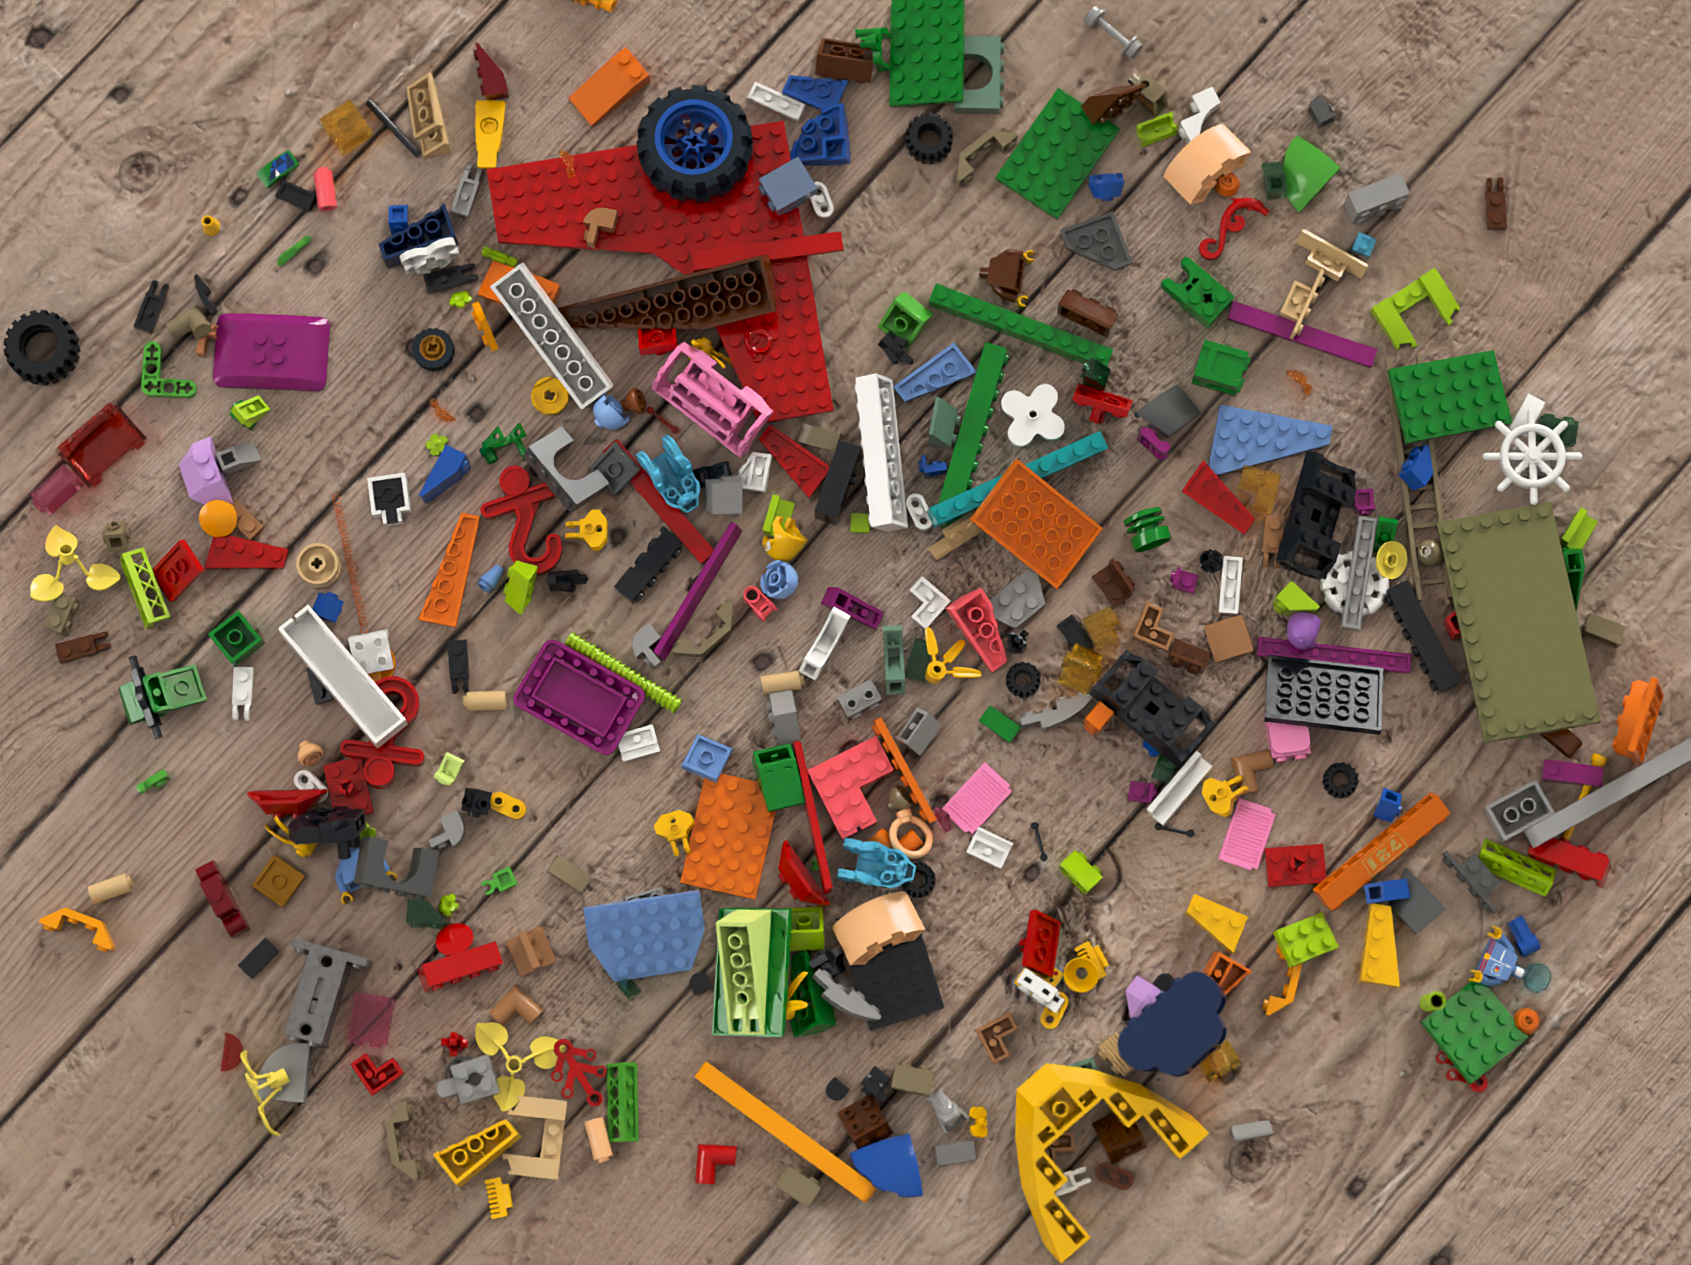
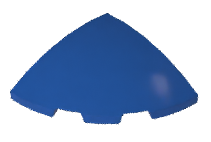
(824, 139)
(890, 1166)

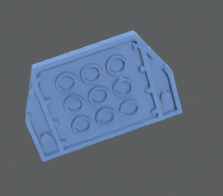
(646, 934)

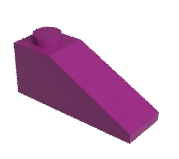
(856, 608)
(1572, 773)

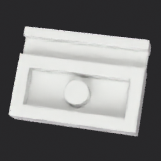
(638, 743)
(989, 848)

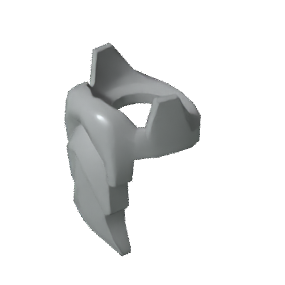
(947, 1111)

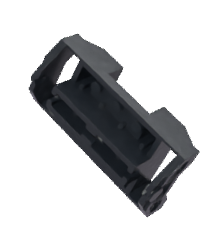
(1315, 515)
(1152, 708)

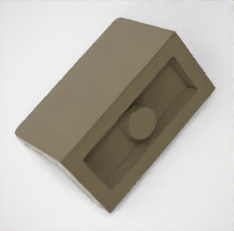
(1603, 630)

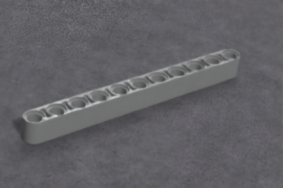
(1609, 794)

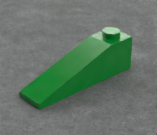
(819, 1013)

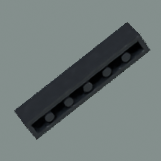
(1422, 638)

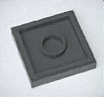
(616, 468)

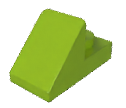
(250, 411)

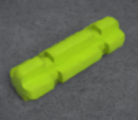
(499, 257)

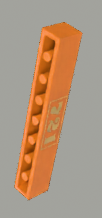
(1381, 851)

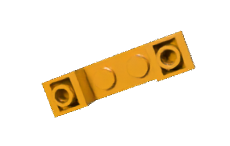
(56, 920)
(1274, 1003)

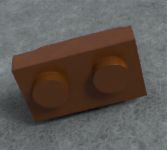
(865, 1122)

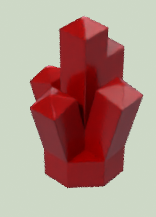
(454, 1043)

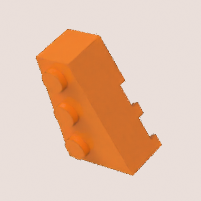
(1225, 971)

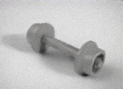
(1131, 47)

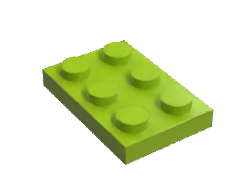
(1305, 939)

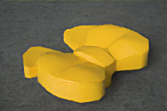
(979, 1128)

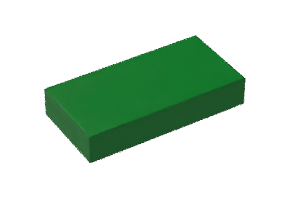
(999, 724)

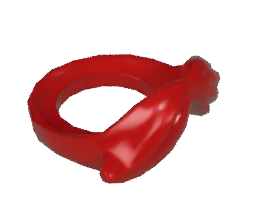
(750, 335)

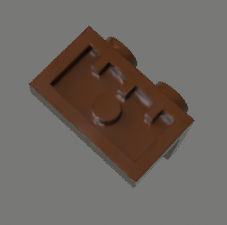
(1114, 583)
(1188, 656)
(1117, 1138)

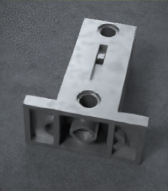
(320, 992)

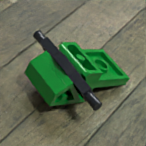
(158, 693)

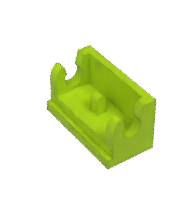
(1156, 129)

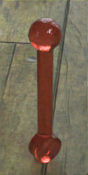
(650, 410)

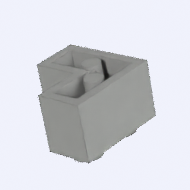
(784, 716)

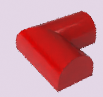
(376, 1078)
(708, 1157)

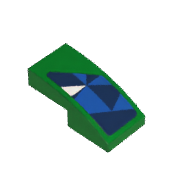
(277, 168)

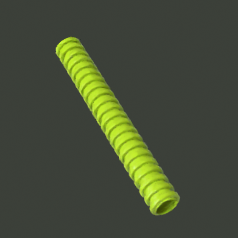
(650, 689)
(1439, 1001)

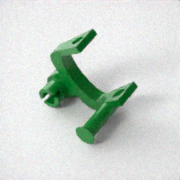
(874, 42)
(492, 444)

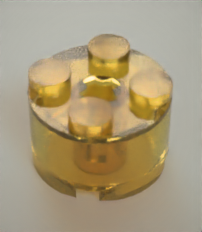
(1220, 1062)

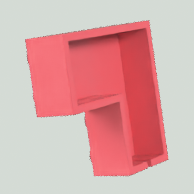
(841, 782)

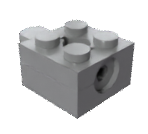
(471, 1081)

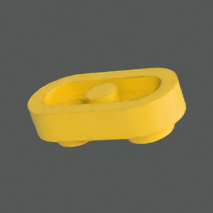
(507, 805)
(1057, 1017)

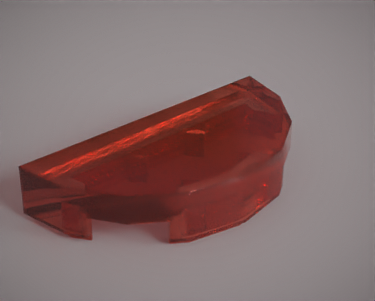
(231, 1053)

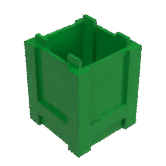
(1220, 368)

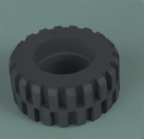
(29, 327)

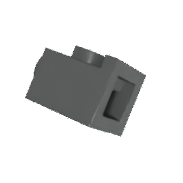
(1321, 112)

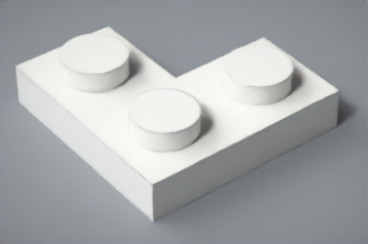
(933, 602)

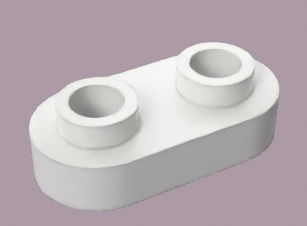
(821, 201)
(919, 512)
(313, 782)

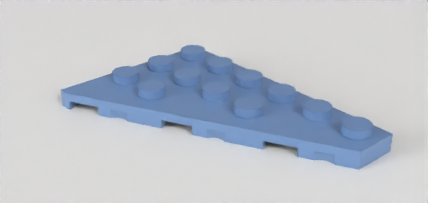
(1259, 437)

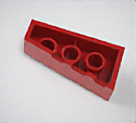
(1573, 859)
(460, 966)

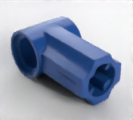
(1525, 940)

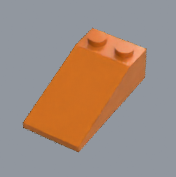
(610, 86)
(498, 270)

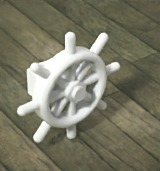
(1532, 460)

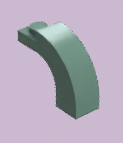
(894, 660)

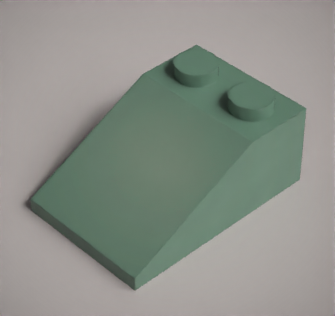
(943, 425)

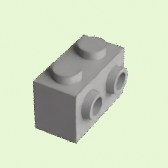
(859, 700)
(920, 730)

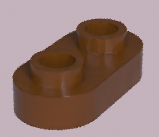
(1114, 1175)

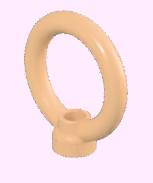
(905, 817)

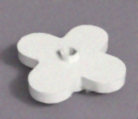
(423, 259)
(1025, 427)

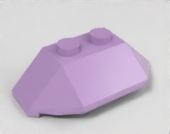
(204, 474)
(1139, 995)

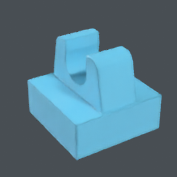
(1363, 245)

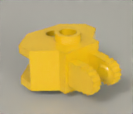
(588, 530)
(1225, 796)
(675, 831)

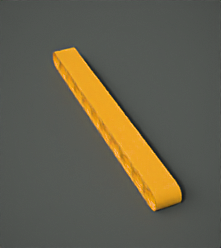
(785, 1132)

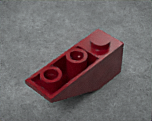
(493, 79)

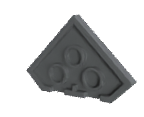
(1098, 241)

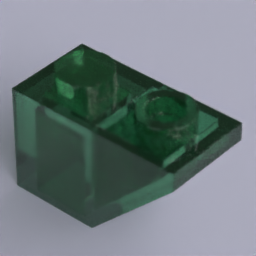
(1274, 180)
(1095, 374)
(423, 913)

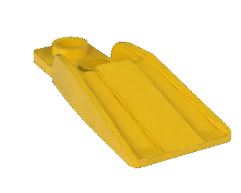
(489, 131)

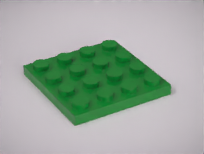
(1474, 1030)

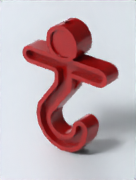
(524, 502)
(379, 766)

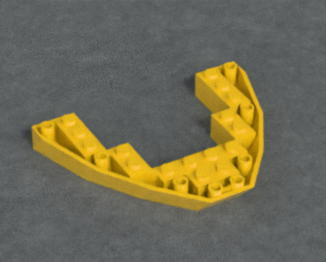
(1052, 1104)

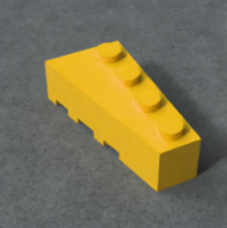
(1379, 950)
(477, 1151)

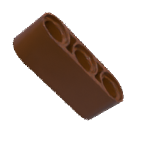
(1563, 741)

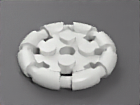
(1340, 584)

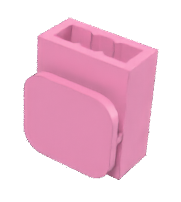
(1287, 741)

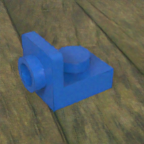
(398, 218)
(934, 469)

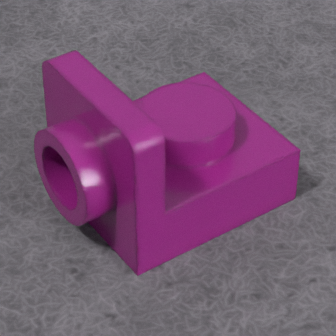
(1183, 581)
(1141, 792)

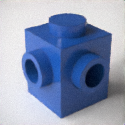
(328, 606)
(1388, 805)

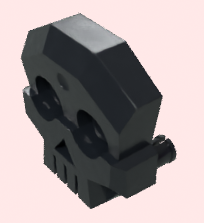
(329, 826)

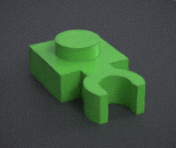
(156, 780)
(502, 880)

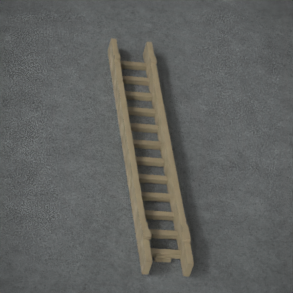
(1400, 452)

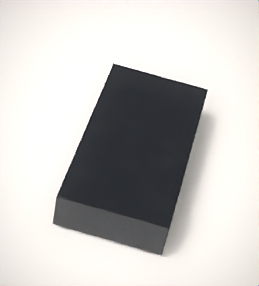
(296, 195)
(1074, 632)
(258, 958)

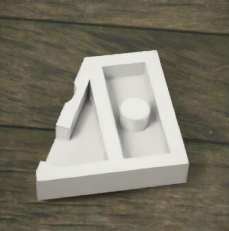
(756, 472)

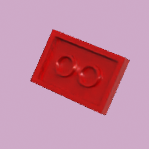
(657, 341)
(1101, 403)
(177, 570)
(348, 785)
(1295, 865)
(1040, 943)

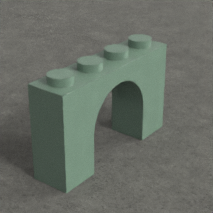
(987, 99)

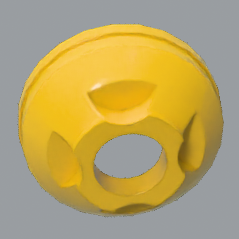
(1081, 984)

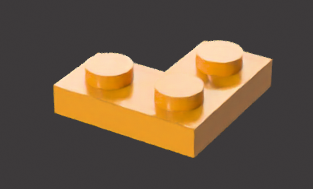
(482, 324)

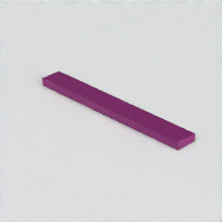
(1308, 337)
(697, 591)
(1387, 660)

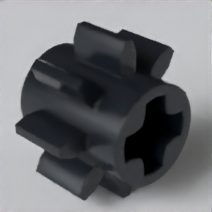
(1211, 561)

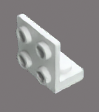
(372, 651)

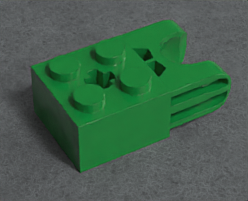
(1194, 291)

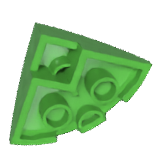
(1306, 172)

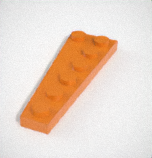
(448, 588)
(880, 729)

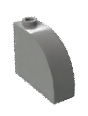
(296, 1062)

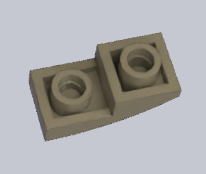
(819, 437)
(569, 874)

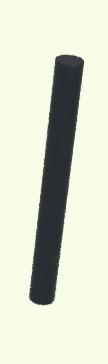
(393, 128)

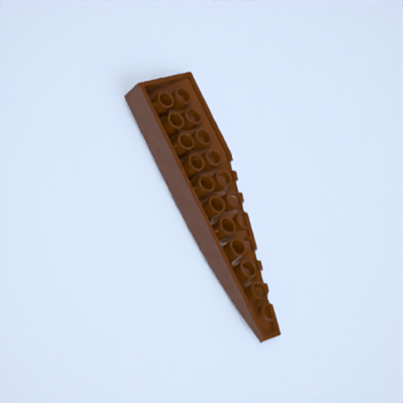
(684, 302)

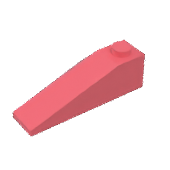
(977, 622)

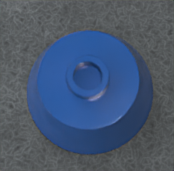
(1106, 185)

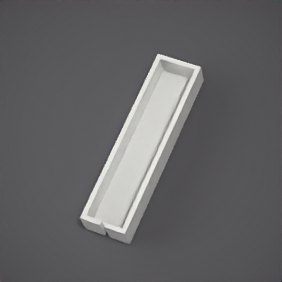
(343, 676)

